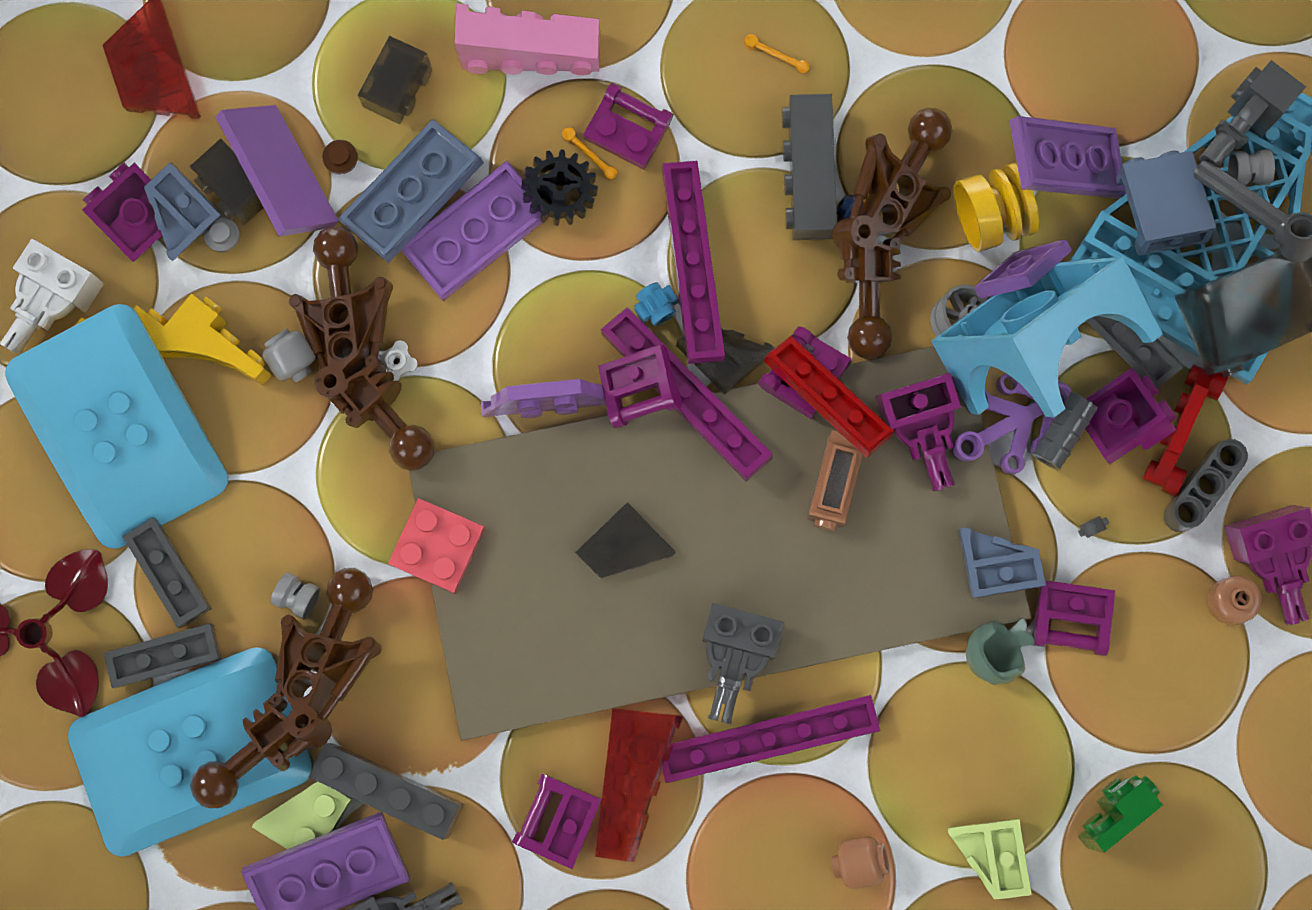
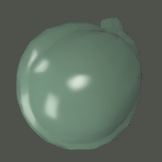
(996, 652)

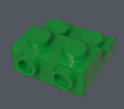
(1126, 807)

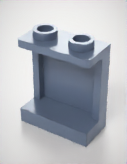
(1166, 202)

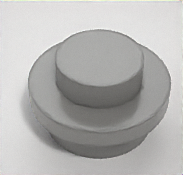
(222, 235)

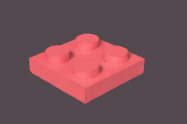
(436, 545)

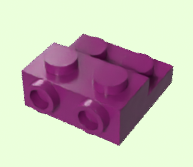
(125, 211)
(1128, 416)

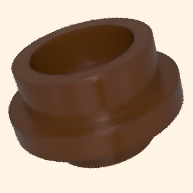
(340, 157)

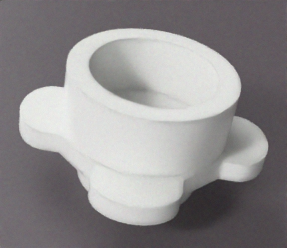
(406, 364)

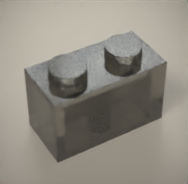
(395, 80)
(223, 175)

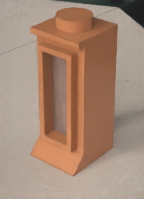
(835, 483)

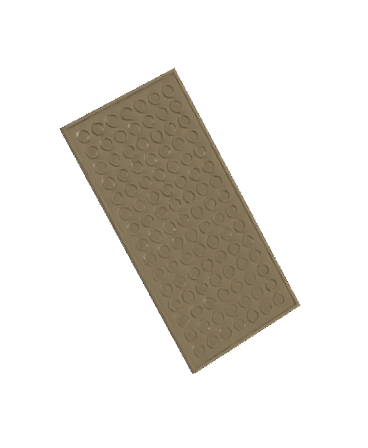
(552, 641)

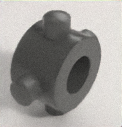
(1093, 527)

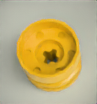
(995, 208)

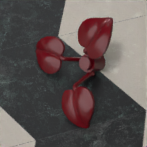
(72, 680)

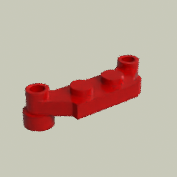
(1164, 472)

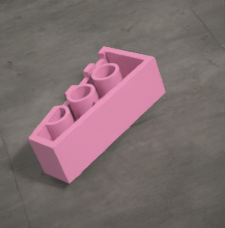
(526, 42)

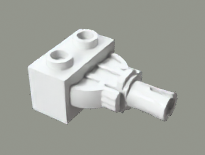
(46, 292)

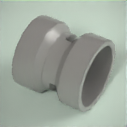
(1252, 167)
(295, 595)

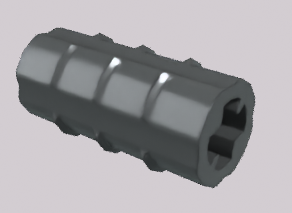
(1064, 431)

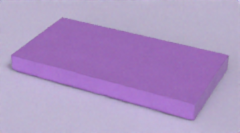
(1067, 157)
(277, 169)
(472, 232)
(329, 869)

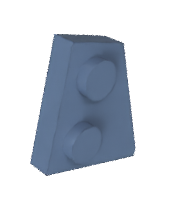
(179, 209)
(998, 565)

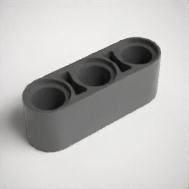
(1217, 474)

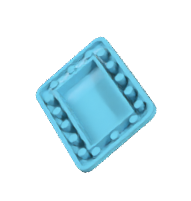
(116, 424)
(148, 746)

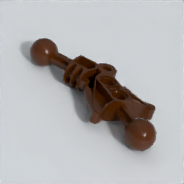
(902, 212)
(344, 380)
(298, 668)

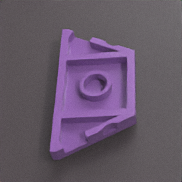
(547, 396)

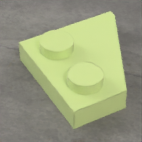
(304, 816)
(996, 856)

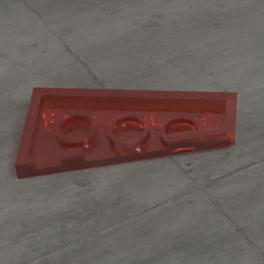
(634, 761)

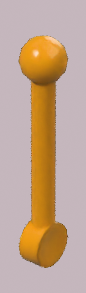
(751, 42)
(569, 135)

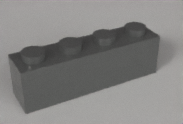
(811, 166)
(386, 790)

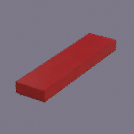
(829, 396)

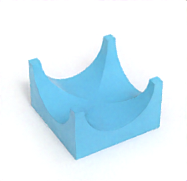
(1030, 326)

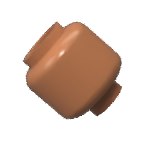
(1224, 605)
(861, 862)

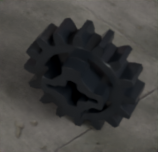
(543, 186)

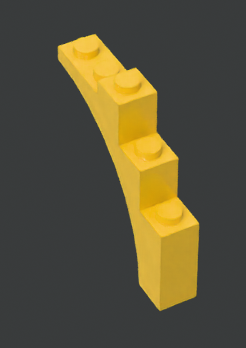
(198, 334)

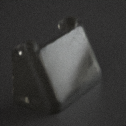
(1248, 312)

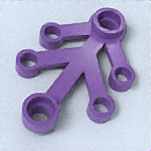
(1018, 419)

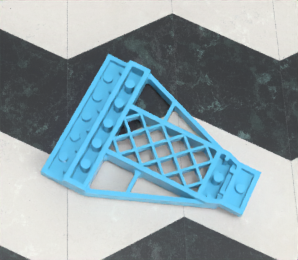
(1169, 272)

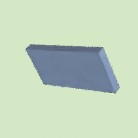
(410, 190)

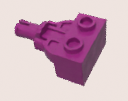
(922, 416)
(1278, 553)

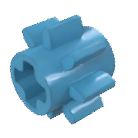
(656, 304)

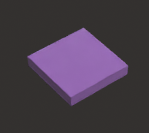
(1022, 269)

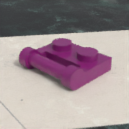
(623, 136)
(829, 357)
(636, 374)
(1074, 605)
(567, 827)

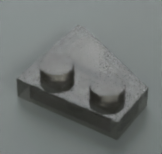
(739, 361)
(623, 545)

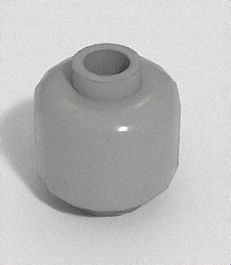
(289, 355)

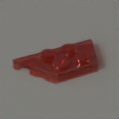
(149, 65)

